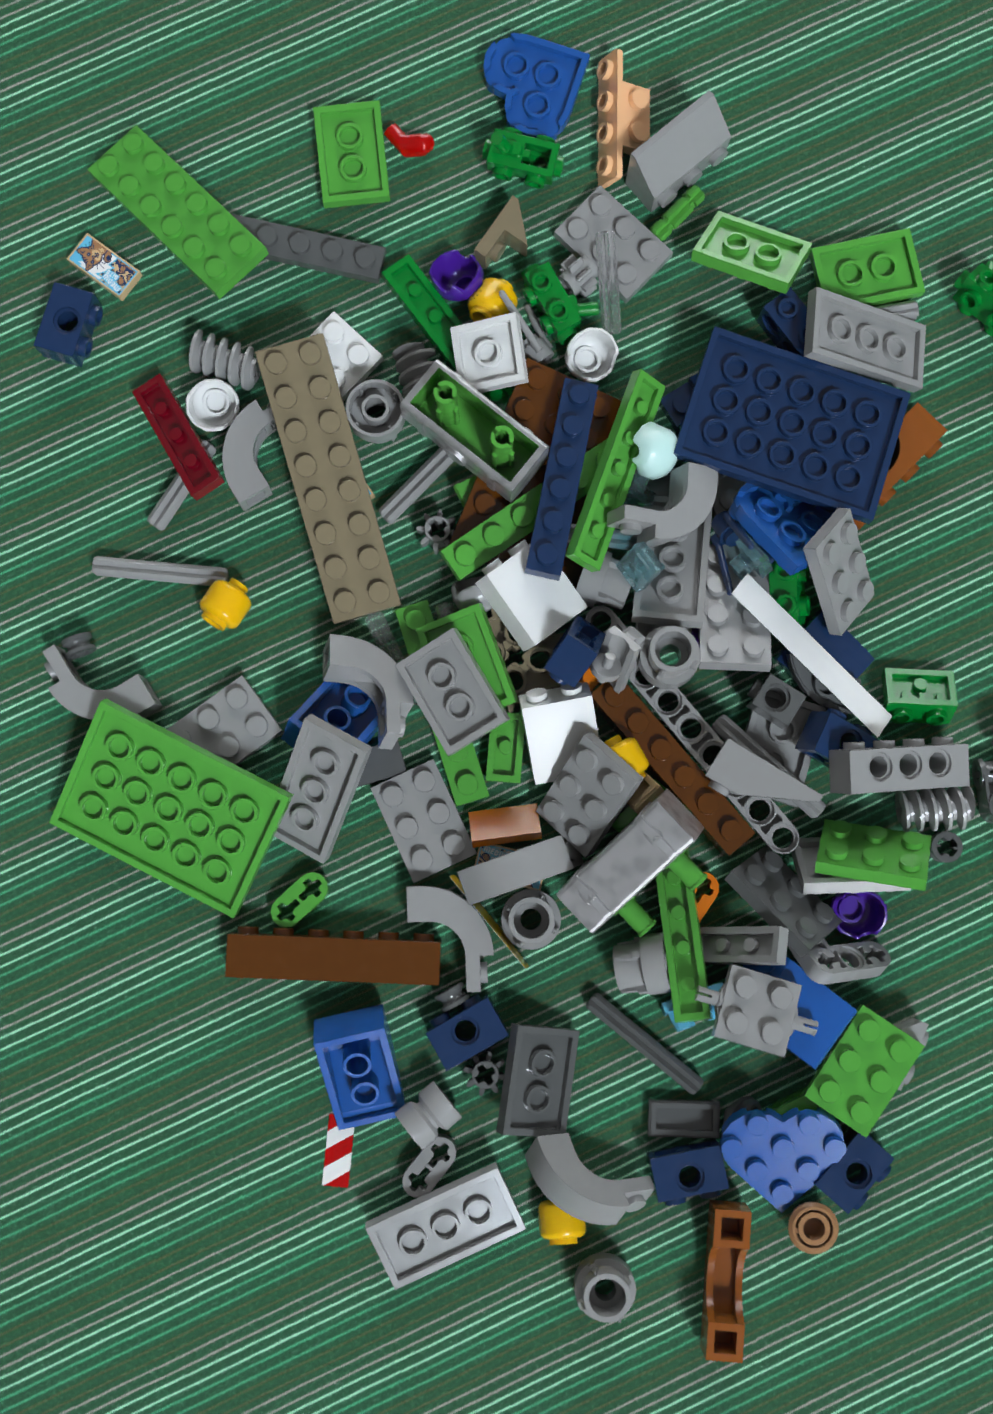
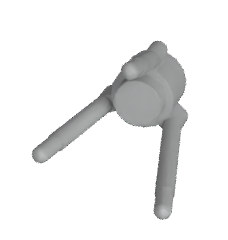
(535, 346)

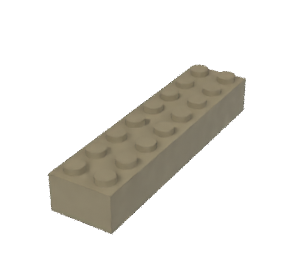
(328, 478)

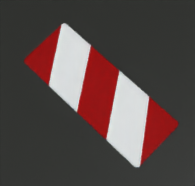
(337, 1155)

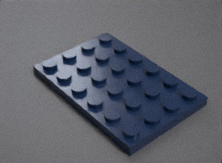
(791, 424)

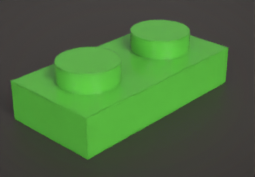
(506, 751)

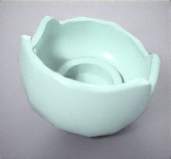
(655, 450)

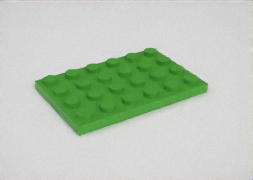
(170, 808)

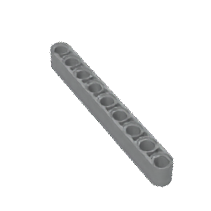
(697, 746)

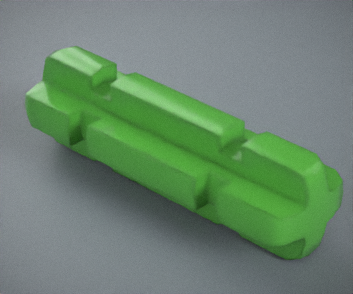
(677, 212)

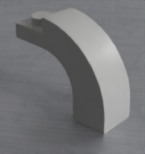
(241, 454)
(689, 503)
(375, 673)
(82, 700)
(518, 869)
(452, 910)
(577, 1189)

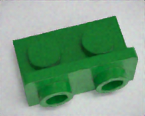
(919, 695)

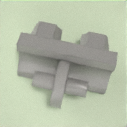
(617, 657)

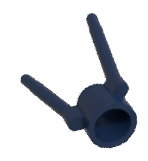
(728, 532)

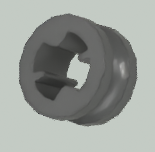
(78, 645)
(957, 847)
(452, 997)

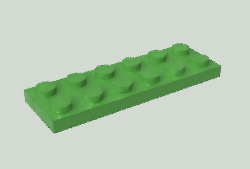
(178, 212)

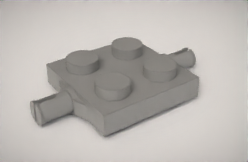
(756, 1010)

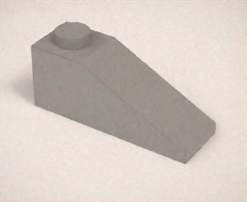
(749, 775)

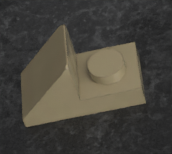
(506, 229)

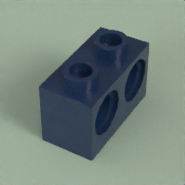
(785, 322)
(575, 652)

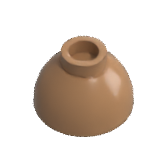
(813, 1227)

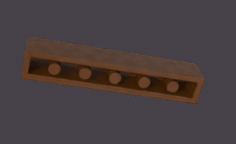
(673, 767)
(333, 957)

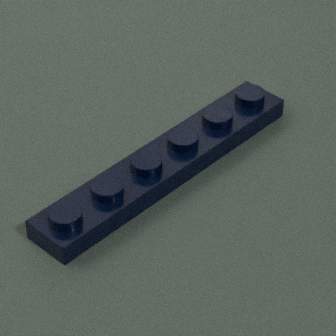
(561, 479)

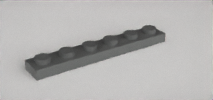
(318, 250)

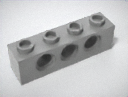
(921, 766)

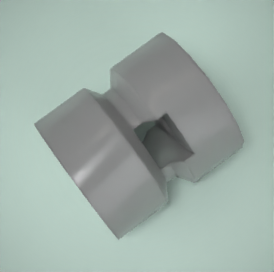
(427, 1115)

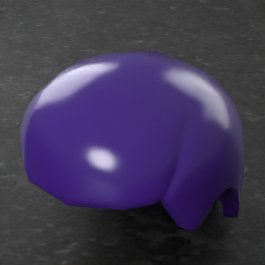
(456, 275)
(860, 913)

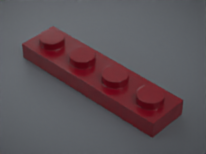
(178, 437)

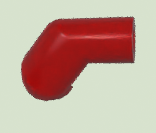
(409, 145)

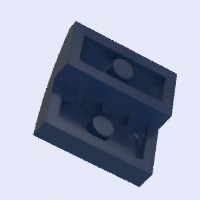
(843, 648)

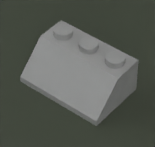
(678, 153)

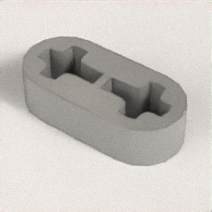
(436, 1170)

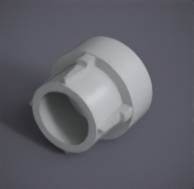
(372, 394)
(605, 586)
(674, 639)
(544, 932)
(642, 965)
(609, 1306)

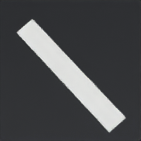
(812, 655)

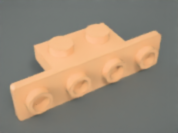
(621, 118)

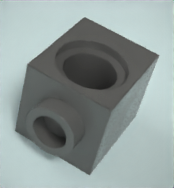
(790, 700)

